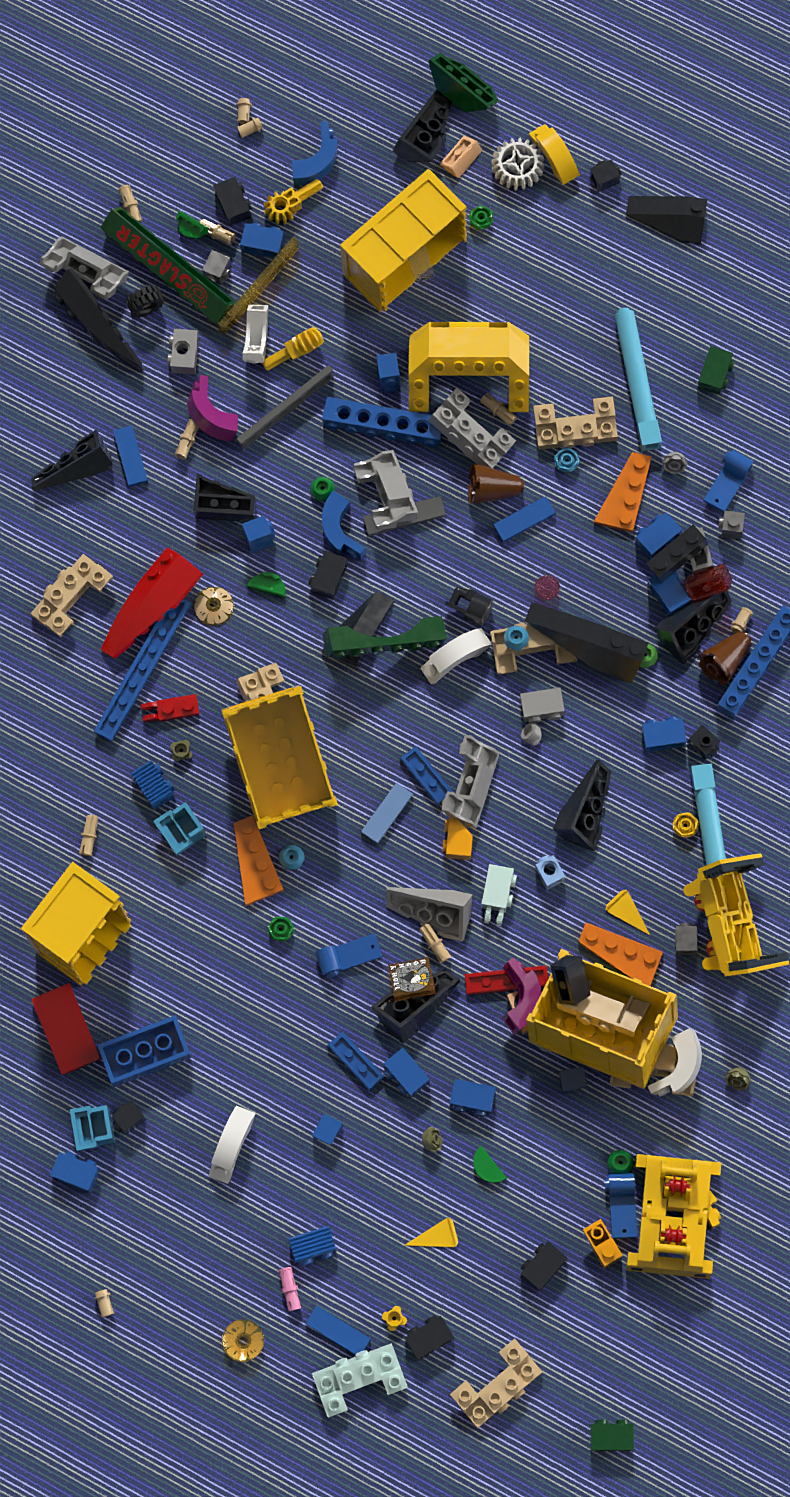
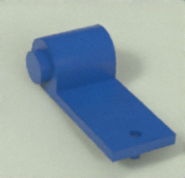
(729, 480)
(348, 955)
(622, 1205)

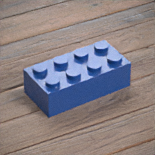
(144, 1051)

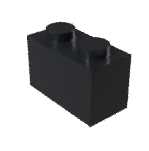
(232, 201)
(328, 575)
(570, 980)
(543, 1265)
(428, 1337)

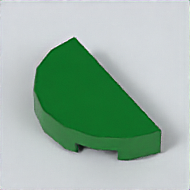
(190, 227)
(268, 583)
(486, 1167)

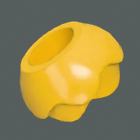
(685, 818)

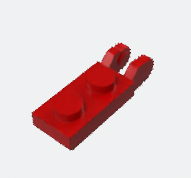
(172, 708)

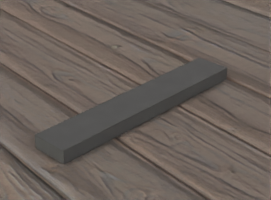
(285, 407)

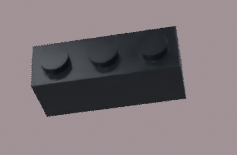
(677, 553)

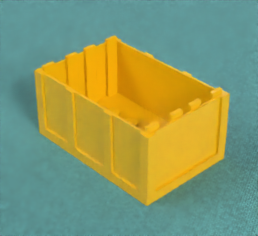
(380, 249)
(278, 756)
(76, 924)
(609, 1052)

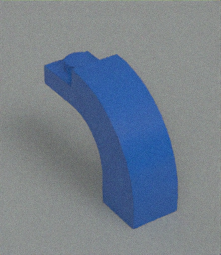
(321, 163)
(332, 515)

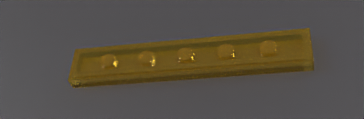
(258, 285)

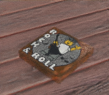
(411, 979)

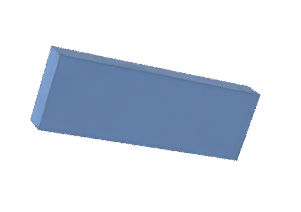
(387, 813)

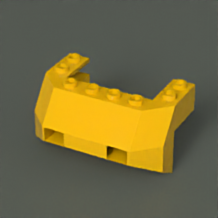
(469, 351)

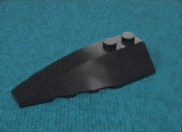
(85, 309)
(590, 642)

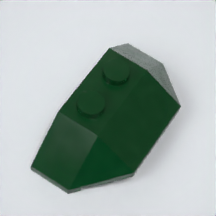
(461, 84)

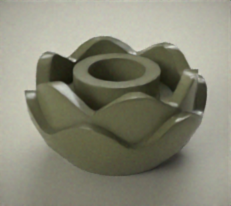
(738, 1078)
(431, 1139)

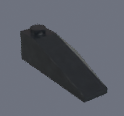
(425, 133)
(674, 215)
(83, 461)
(366, 620)
(689, 625)
(581, 815)

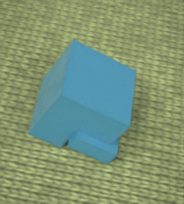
(180, 828)
(92, 1127)

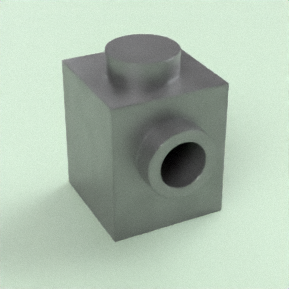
(217, 267)
(731, 524)
(686, 939)

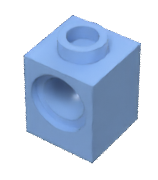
(549, 880)

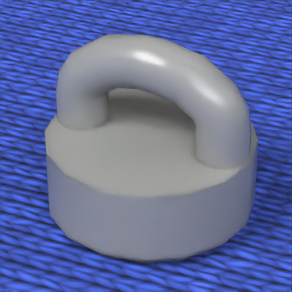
(531, 734)

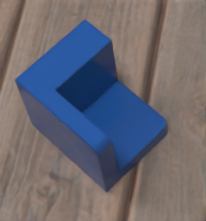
(327, 1129)

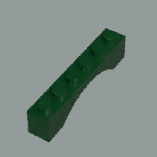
(346, 641)

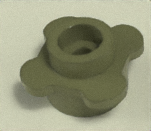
(176, 746)

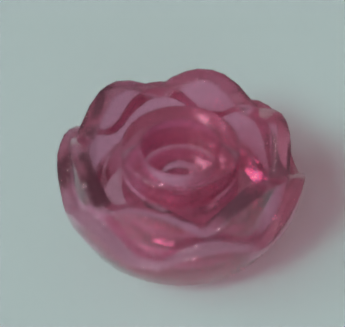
(551, 582)

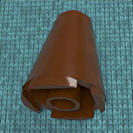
(492, 484)
(725, 657)

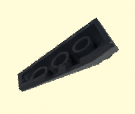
(407, 1016)

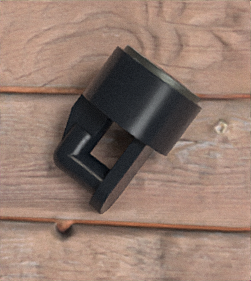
(479, 606)

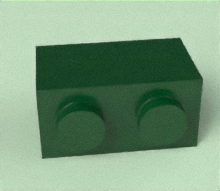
(715, 370)
(612, 1436)

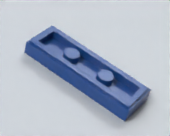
(130, 456)
(524, 519)
(425, 775)
(355, 1061)
(337, 1331)

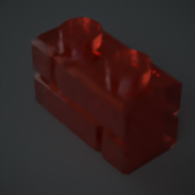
(708, 582)

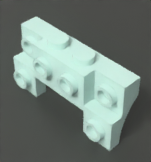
(356, 1373)

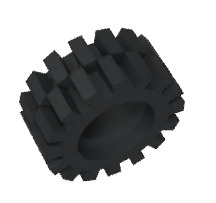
(145, 301)

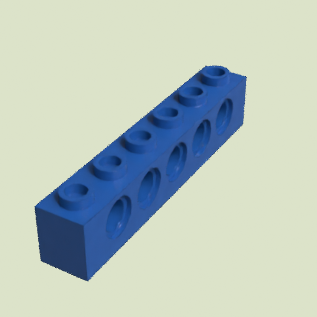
(335, 407)
(756, 665)

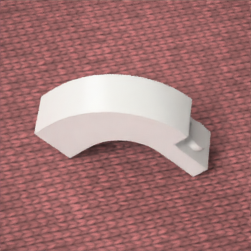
(256, 334)
(454, 652)
(687, 1067)
(230, 1144)

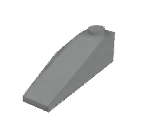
(442, 909)

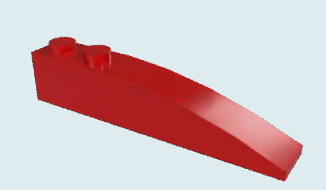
(156, 592)

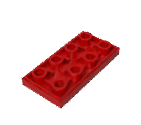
(66, 1029)

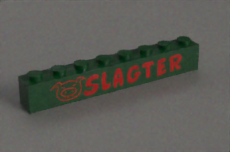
(167, 265)

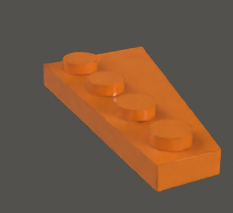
(625, 497)
(256, 867)
(622, 953)

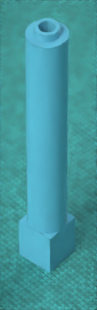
(646, 421)
(708, 814)

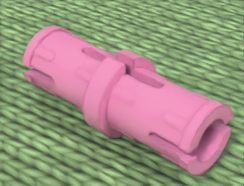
(289, 1288)

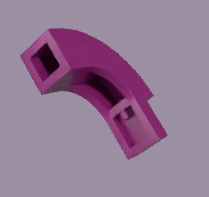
(207, 417)
(529, 993)

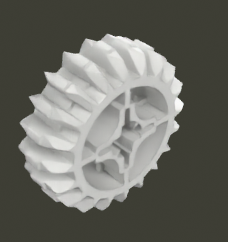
(510, 166)

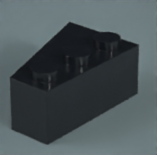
(222, 502)

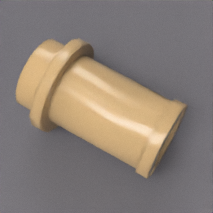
(243, 110)
(250, 127)
(741, 620)
(104, 1303)

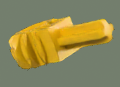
(290, 200)
(295, 348)

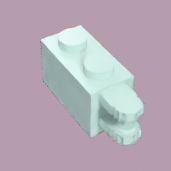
(497, 891)

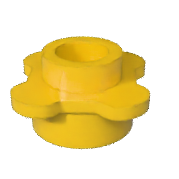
(400, 1320)

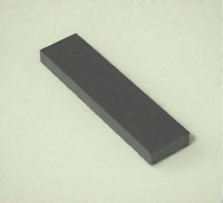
(427, 511)

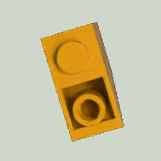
(458, 842)
(602, 1243)

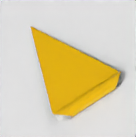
(625, 909)
(440, 1235)

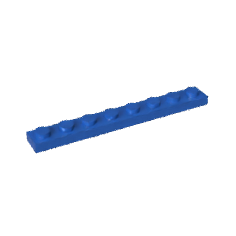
(140, 671)

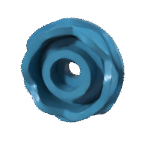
(562, 455)
(516, 644)
(298, 857)

